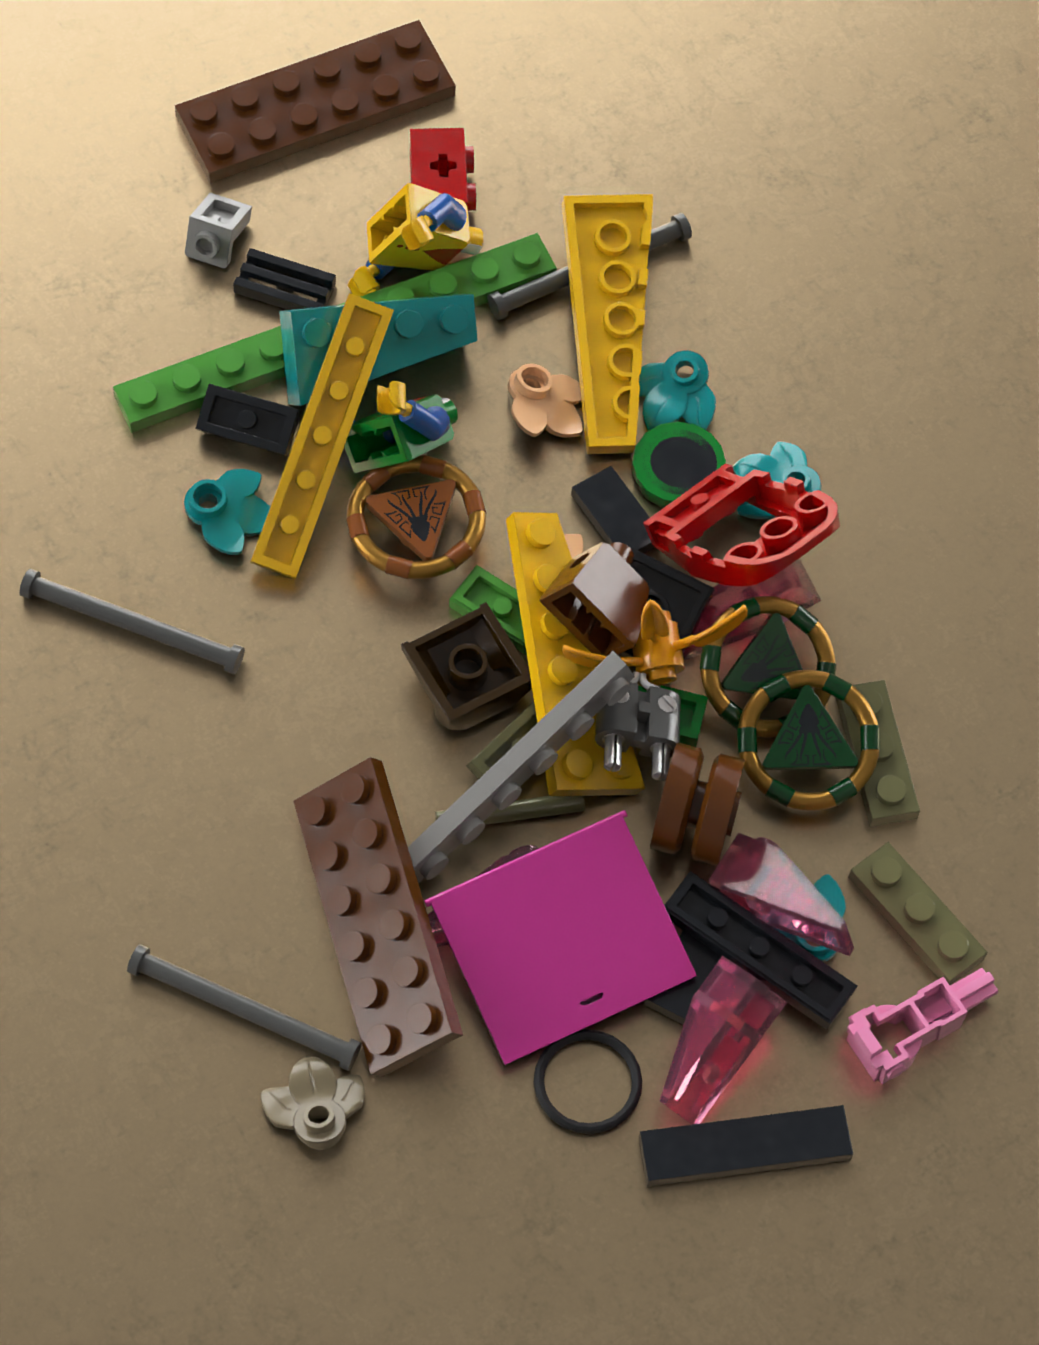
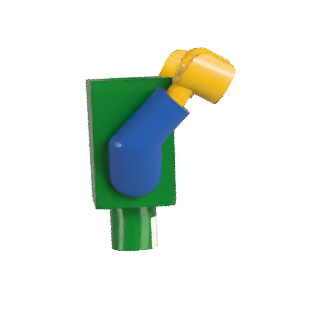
(399, 429)

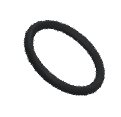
(581, 1127)

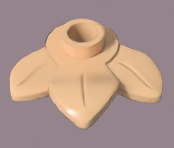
(545, 402)

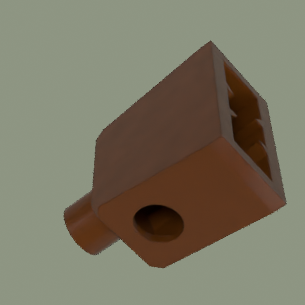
(600, 598)

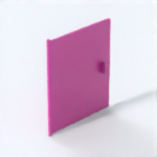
(559, 932)

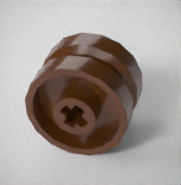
(698, 804)

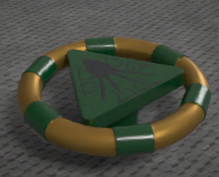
(764, 658)
(809, 739)

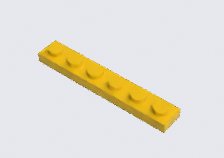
(321, 436)

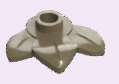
(313, 1096)

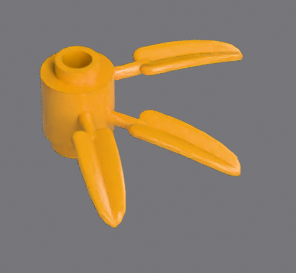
(659, 644)

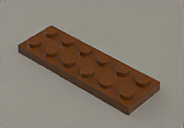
(314, 101)
(377, 918)

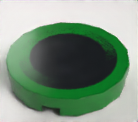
(674, 460)

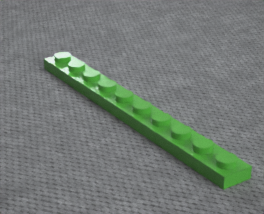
(261, 358)

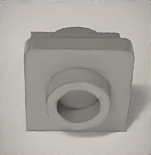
(214, 229)

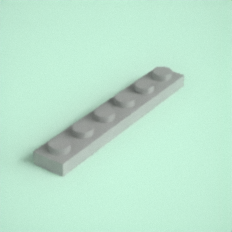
(530, 755)

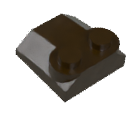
(469, 669)

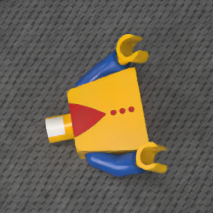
(416, 232)

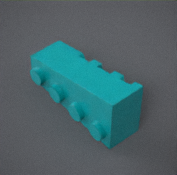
(415, 333)

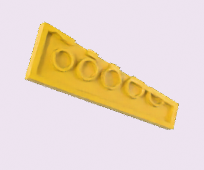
(608, 284)
(538, 557)

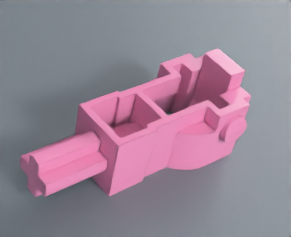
(928, 1015)

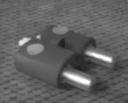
(640, 721)

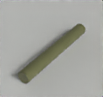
(534, 808)

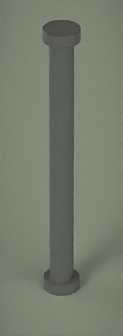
(500, 304)
(34, 585)
(242, 1006)

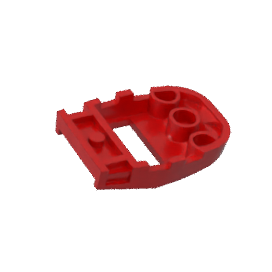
(800, 525)

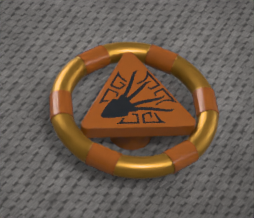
(416, 517)

